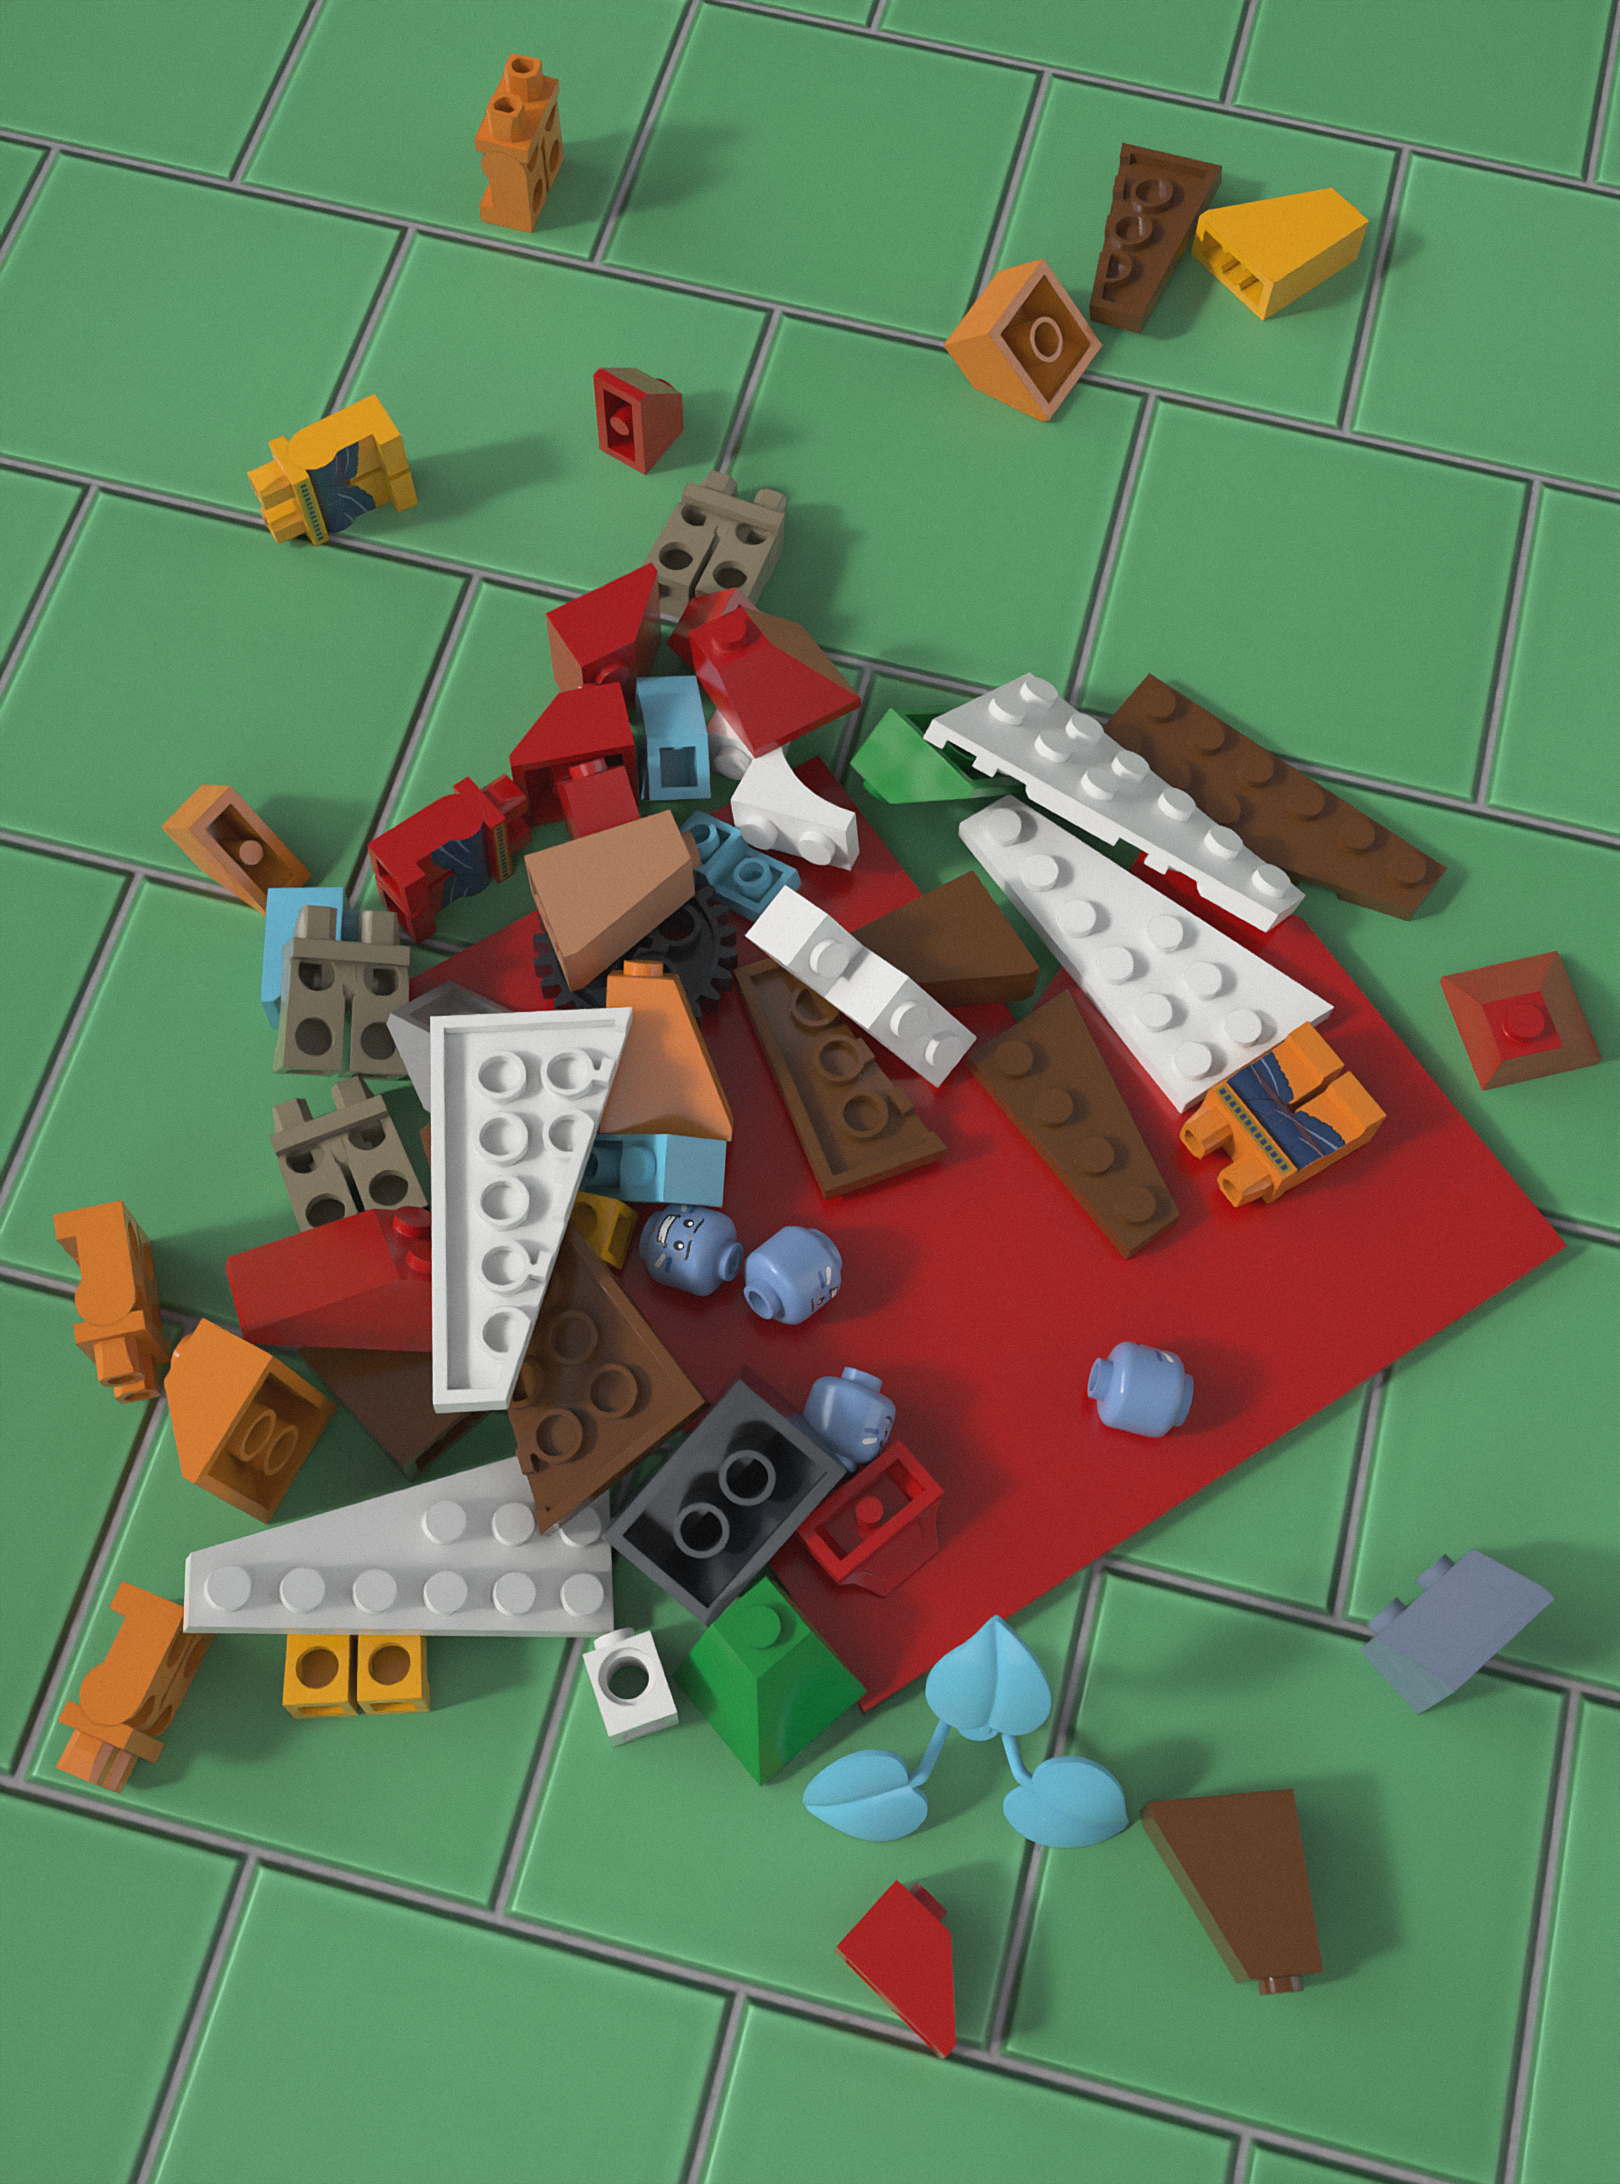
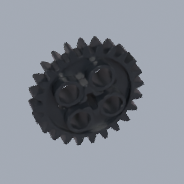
(699, 959)

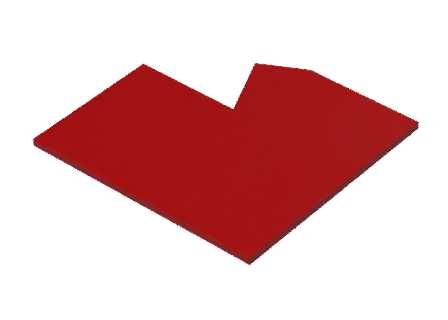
(997, 1291)

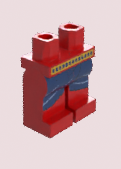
(449, 851)

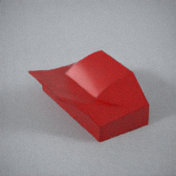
(877, 1524)

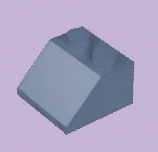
(1451, 1627)

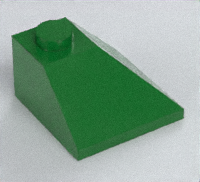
(908, 769)
(767, 1680)

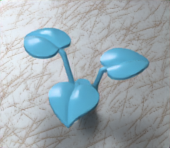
(981, 1690)

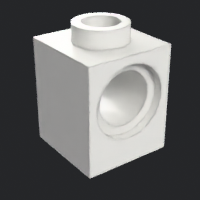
(637, 1716)

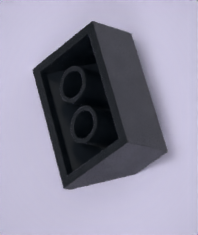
(725, 1496)

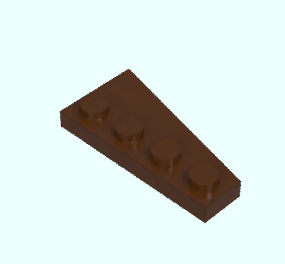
(1148, 231)
(837, 1096)
(1072, 1114)

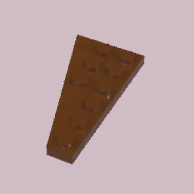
(1272, 804)
(592, 1385)

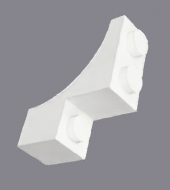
(776, 807)
(861, 985)

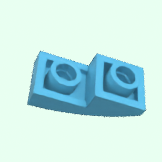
(739, 873)

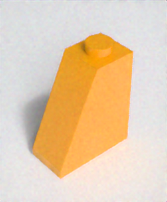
(1279, 246)

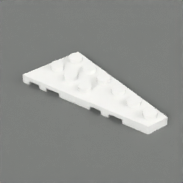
(1112, 794)
(1159, 975)
(508, 1153)
(414, 1562)

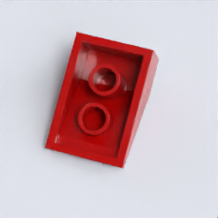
(341, 1284)

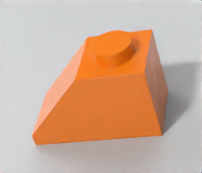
(234, 845)

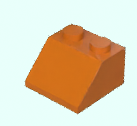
(1024, 340)

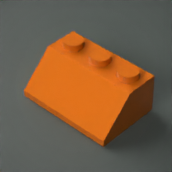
(241, 1419)

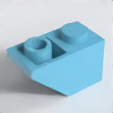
(671, 739)
(656, 1169)

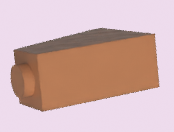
(611, 890)

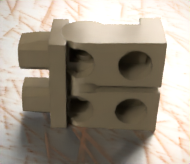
(717, 543)
(341, 997)
(342, 1151)

